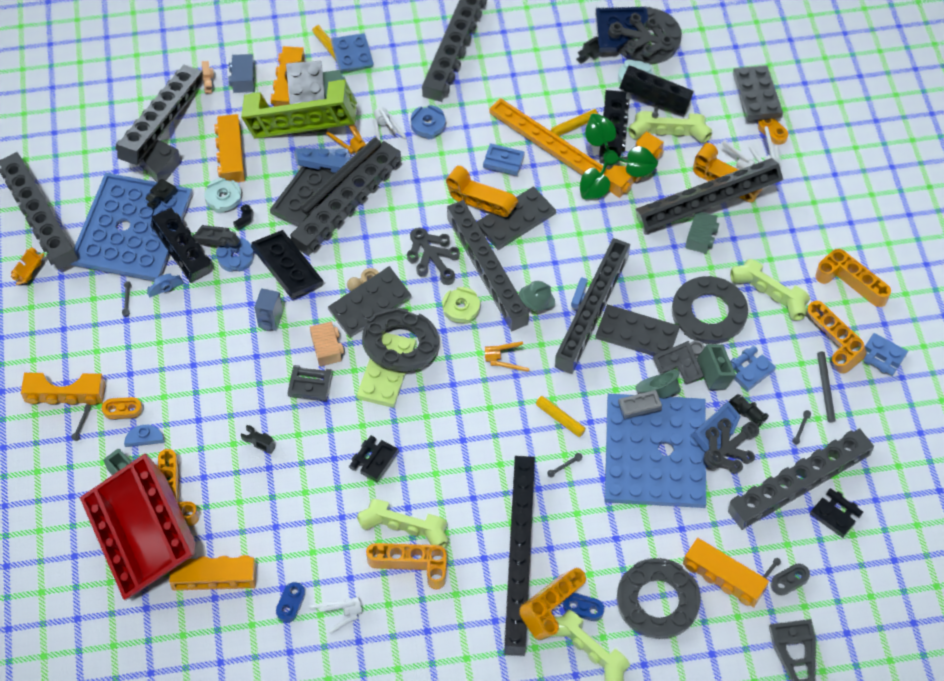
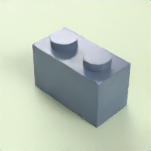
(243, 73)
(268, 309)

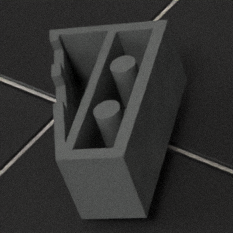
(160, 161)

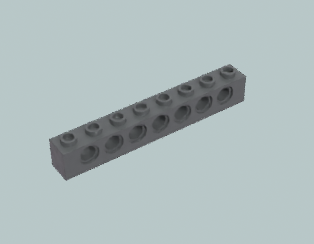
(452, 49)
(159, 115)
(356, 188)
(709, 194)
(38, 211)
(487, 265)
(592, 306)
(746, 515)

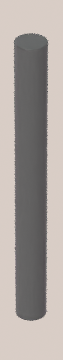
(826, 387)

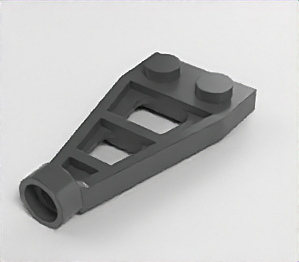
(795, 633)

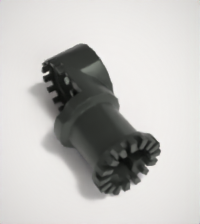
(749, 410)

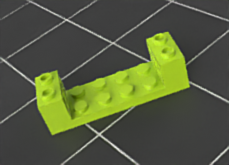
(267, 121)

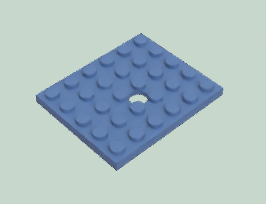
(132, 251)
(639, 471)

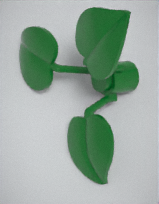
(639, 161)

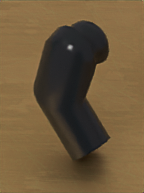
(246, 217)

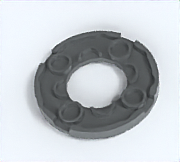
(669, 27)
(702, 331)
(391, 359)
(671, 573)

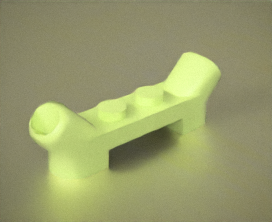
(693, 126)
(752, 273)
(380, 513)
(614, 663)

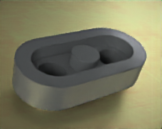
(789, 580)

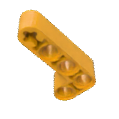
(709, 168)
(478, 194)
(874, 291)
(834, 332)
(173, 471)
(406, 562)
(537, 610)

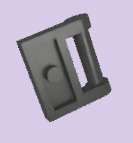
(308, 387)

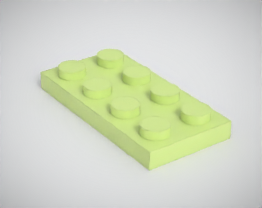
(382, 384)

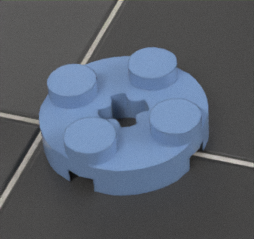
(428, 130)
(240, 263)

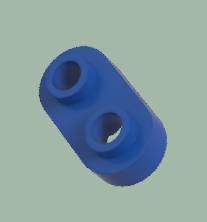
(290, 601)
(584, 605)

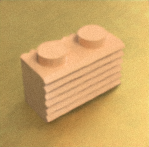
(325, 343)

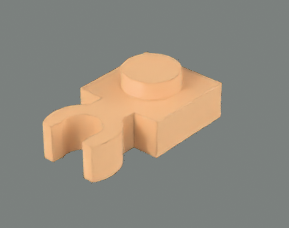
(207, 75)

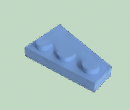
(322, 157)
(725, 411)

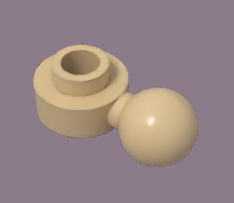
(354, 282)

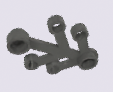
(662, 41)
(432, 253)
(714, 456)

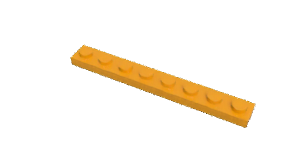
(543, 137)

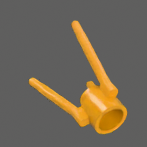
(356, 142)
(493, 353)

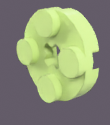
(463, 314)

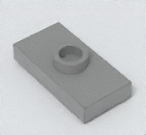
(640, 404)

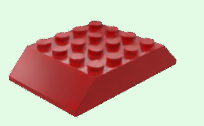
(138, 525)

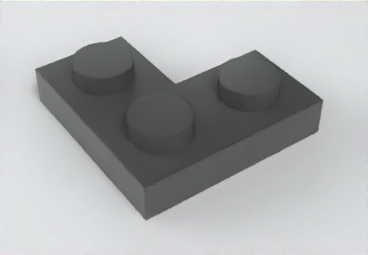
(682, 357)

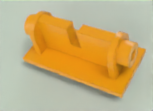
(32, 261)

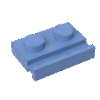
(503, 159)

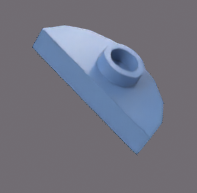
(164, 284)
(579, 293)
(143, 435)

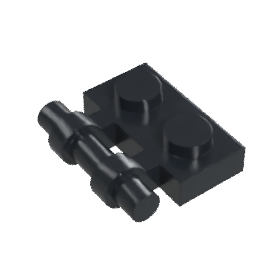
(379, 460)
(833, 517)

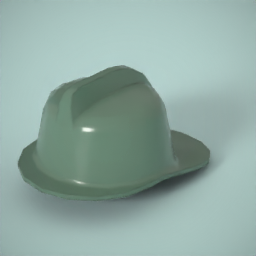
(537, 296)
(665, 384)

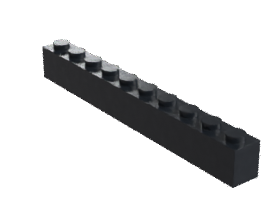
(519, 555)

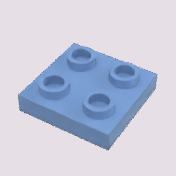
(352, 52)

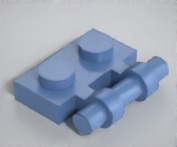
(886, 351)
(754, 372)

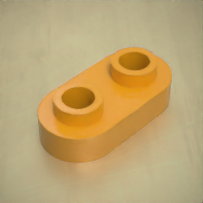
(774, 128)
(122, 408)

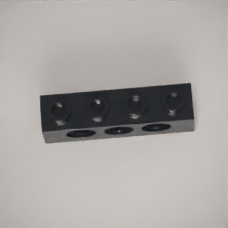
(656, 89)
(614, 110)
(191, 268)

